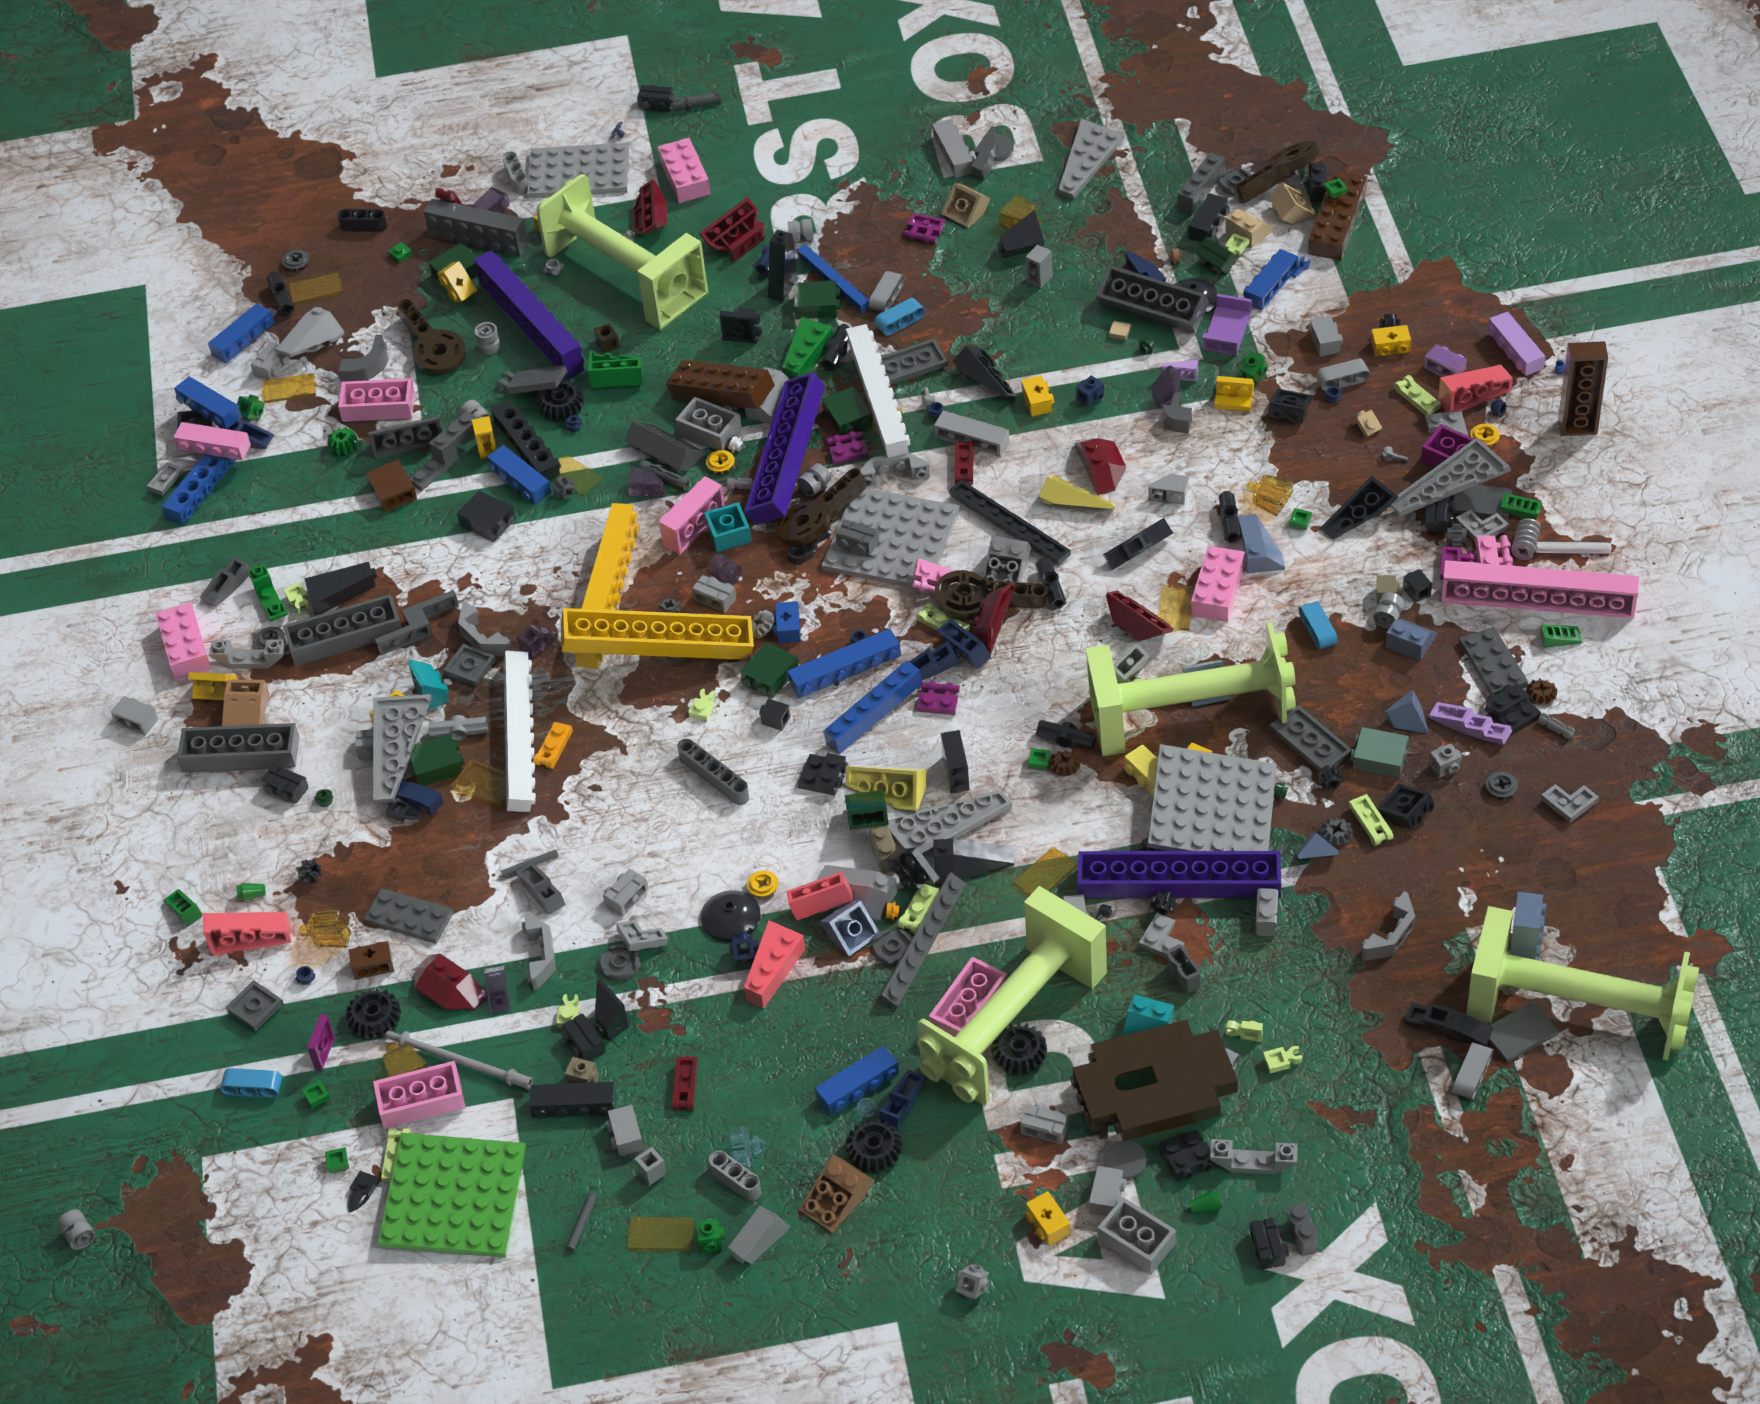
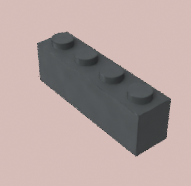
(1201, 183)

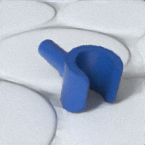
(1303, 265)
(1559, 368)

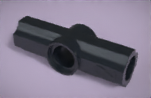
(280, 293)
(835, 348)
(1229, 516)
(1051, 581)
(1066, 734)

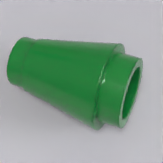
(249, 891)
(1206, 1203)

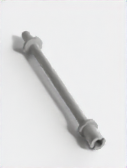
(511, 1077)

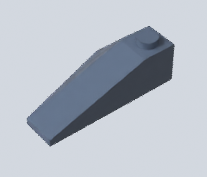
(1259, 547)

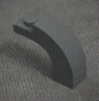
(366, 366)

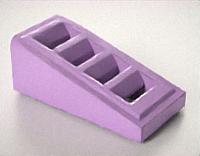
(1187, 369)

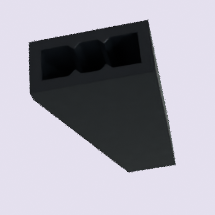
(781, 265)
(339, 586)

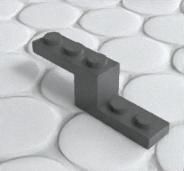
(443, 451)
(417, 622)

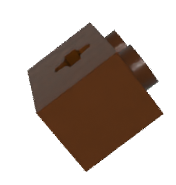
(371, 960)

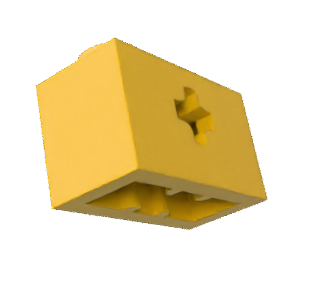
(456, 273)
(1391, 340)
(1037, 395)
(484, 436)
(1048, 1218)

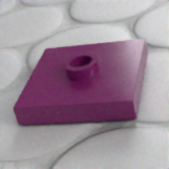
(321, 1042)

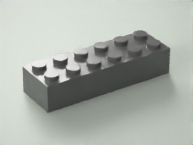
(476, 227)
(1152, 299)
(341, 629)
(238, 747)

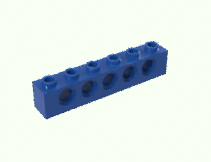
(195, 487)

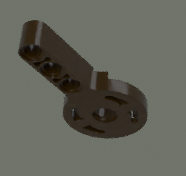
(1279, 166)
(432, 341)
(800, 522)
(967, 607)

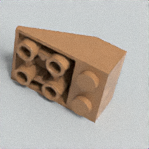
(244, 702)
(836, 1193)

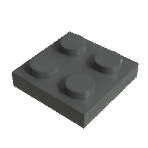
(469, 665)
(254, 1005)

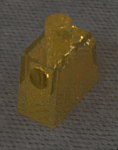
(1016, 210)
(1271, 493)
(327, 929)
(402, 1059)

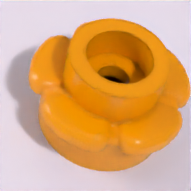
(892, 911)

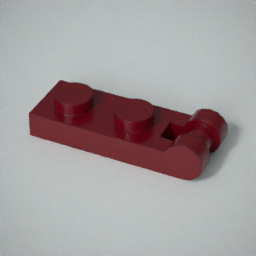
(448, 196)
(747, 242)
(964, 461)
(685, 1082)

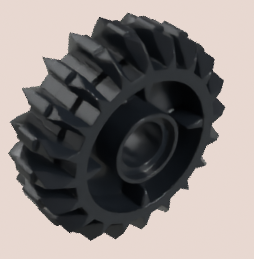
(560, 401)
(373, 1013)
(1006, 1051)
(874, 1158)

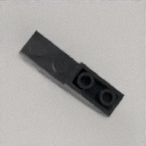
(1137, 544)
(1449, 1021)

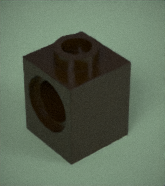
(606, 338)

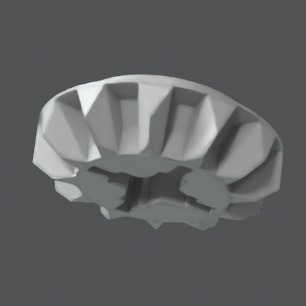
(760, 630)

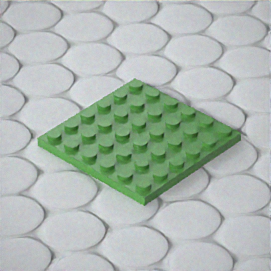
(452, 1195)

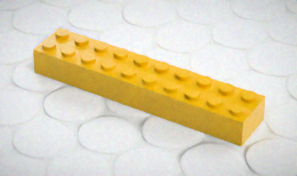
(610, 568)
(656, 634)

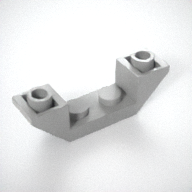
(882, 464)
(468, 620)
(247, 659)
(1378, 947)
(543, 969)
(1253, 1161)

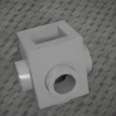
(1445, 760)
(972, 1281)

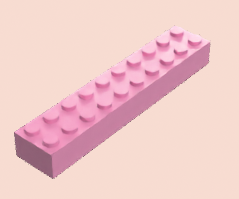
(1540, 589)

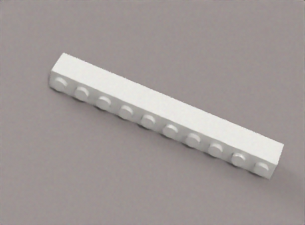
(877, 391)
(517, 732)

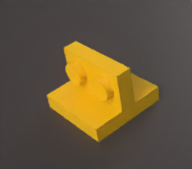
(1234, 393)
(209, 685)

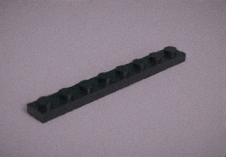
(1009, 522)

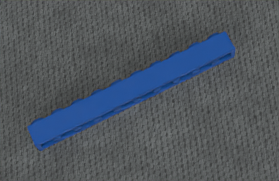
(827, 273)

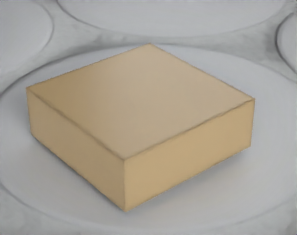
(1119, 330)

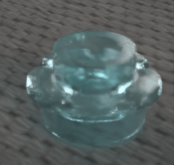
(866, 1103)

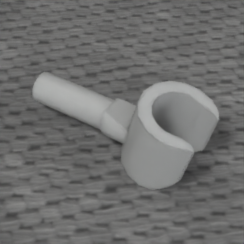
(928, 399)
(1388, 455)

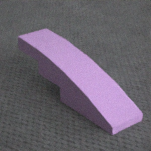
(1471, 724)

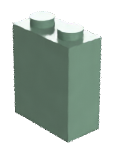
(1379, 752)

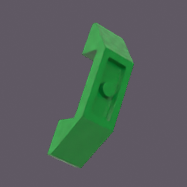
(266, 593)

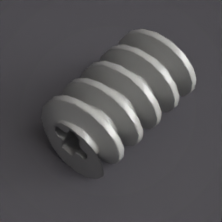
(1525, 539)

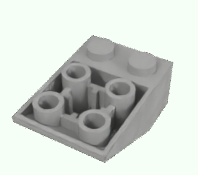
(1006, 559)

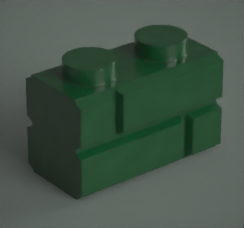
(1216, 255)

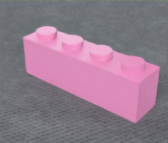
(212, 441)

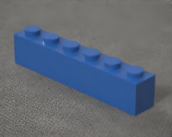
(844, 663)
(872, 707)

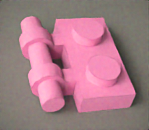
(1487, 550)
(928, 573)

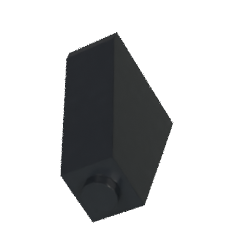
(1021, 237)

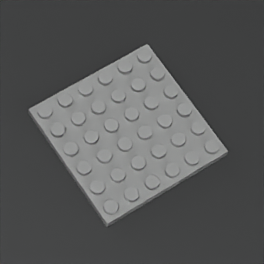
(907, 529)
(1210, 802)

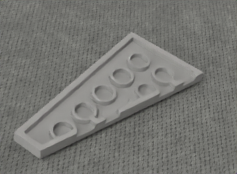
(1089, 152)
(1461, 471)
(395, 732)
(946, 821)

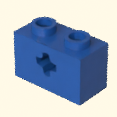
(788, 622)

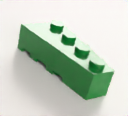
(806, 348)

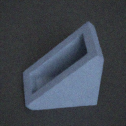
(1407, 714)
(1315, 847)

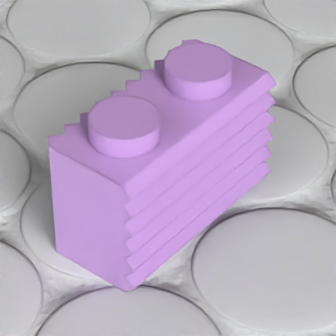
(1444, 362)

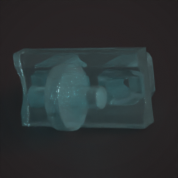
(742, 1140)

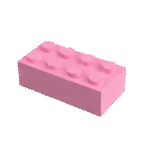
(684, 170)
(376, 400)
(687, 519)
(1217, 583)
(183, 640)
(966, 996)
(419, 1094)

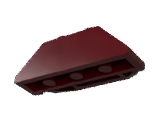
(649, 210)
(731, 226)
(1102, 463)
(992, 615)
(1135, 618)
(448, 984)

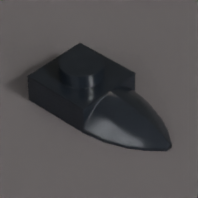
(403, 810)
(361, 1190)

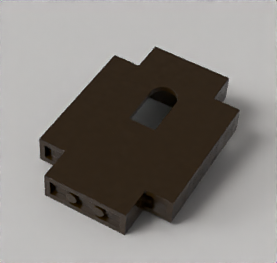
(1188, 1075)

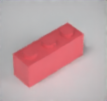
(819, 895)

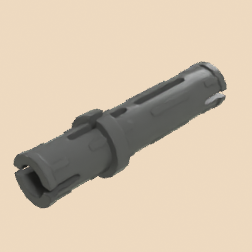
(696, 100)
(666, 475)

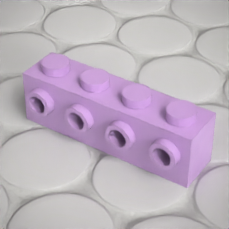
(1516, 343)

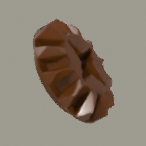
(1535, 694)
(1061, 768)

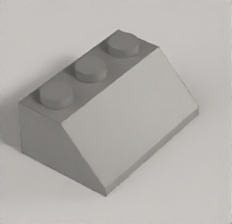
(767, 409)

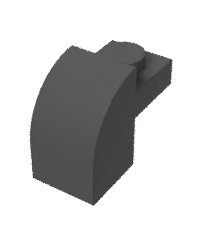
(1177, 417)

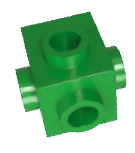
(1253, 366)
(250, 407)
(709, 1235)

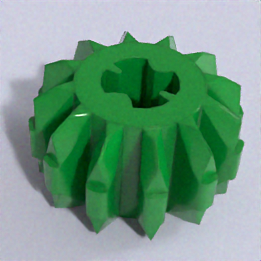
(342, 441)

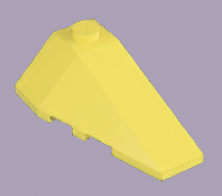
(1062, 492)
(901, 786)

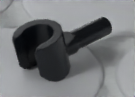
(1143, 846)
(1104, 910)

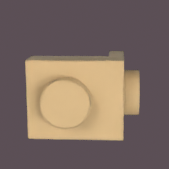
(1367, 422)

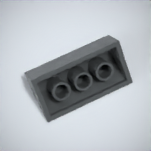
(404, 437)
(663, 445)

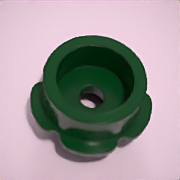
(1146, 346)
(1280, 791)
(324, 797)

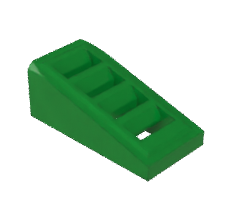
(1532, 506)
(1550, 639)
(184, 908)

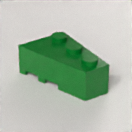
(614, 371)

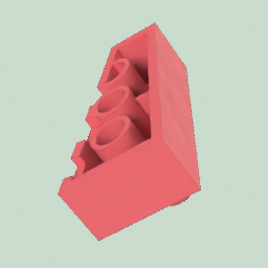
(1473, 388)
(245, 930)
(773, 962)

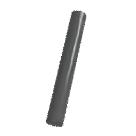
(536, 860)
(581, 1222)

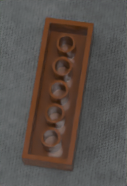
(1337, 218)
(720, 384)
(1582, 388)

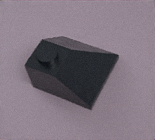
(609, 1012)

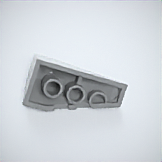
(312, 330)
(870, 887)

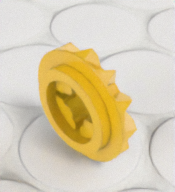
(1492, 433)
(726, 457)
(762, 877)

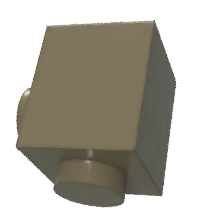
(1386, 584)
(581, 1071)

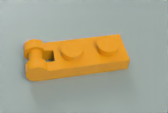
(553, 745)

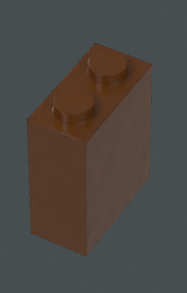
(391, 485)

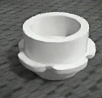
(735, 444)

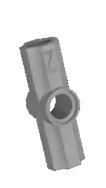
(458, 727)

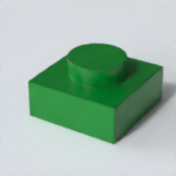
(1335, 188)
(400, 252)
(1300, 519)
(1039, 759)
(315, 1094)
(337, 1160)

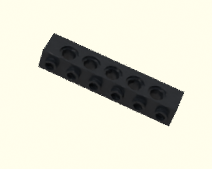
(524, 439)

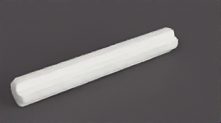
(1574, 547)

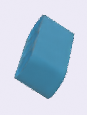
(899, 316)
(1318, 625)
(251, 1083)

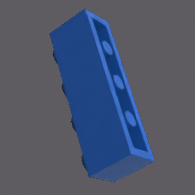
(1271, 278)
(241, 333)
(207, 402)
(519, 475)
(857, 1080)

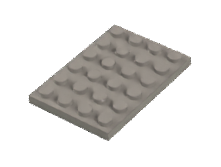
(602, 163)

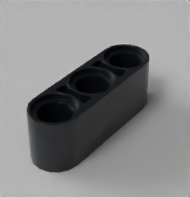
(362, 220)

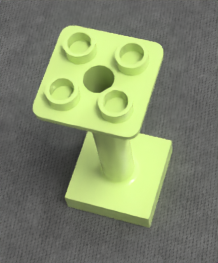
(666, 281)
(1112, 699)
(1057, 939)
(1496, 967)

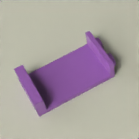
(1227, 325)

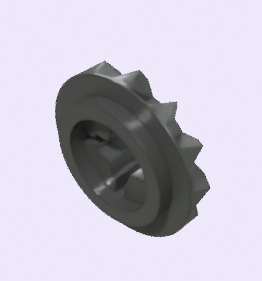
(296, 255)
(267, 633)
(1506, 780)
(1340, 837)

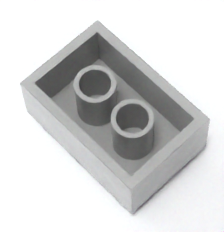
(708, 424)
(1137, 1235)

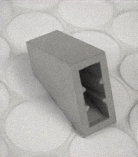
(758, 1235)

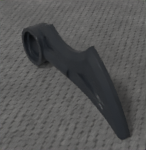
(806, 550)

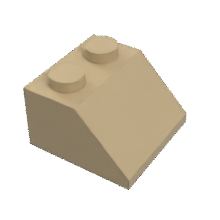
(965, 205)
(1291, 205)
(1248, 226)

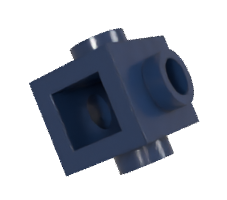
(1090, 391)
(743, 954)

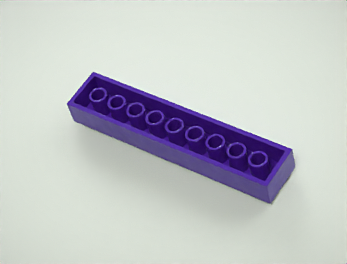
(529, 314)
(784, 449)
(1178, 872)

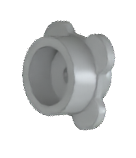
(553, 267)

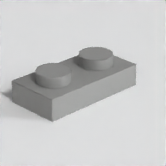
(165, 478)

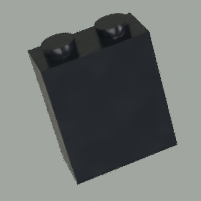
(486, 516)
(955, 761)

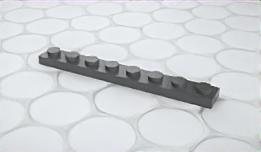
(922, 940)

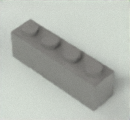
(953, 148)
(964, 429)

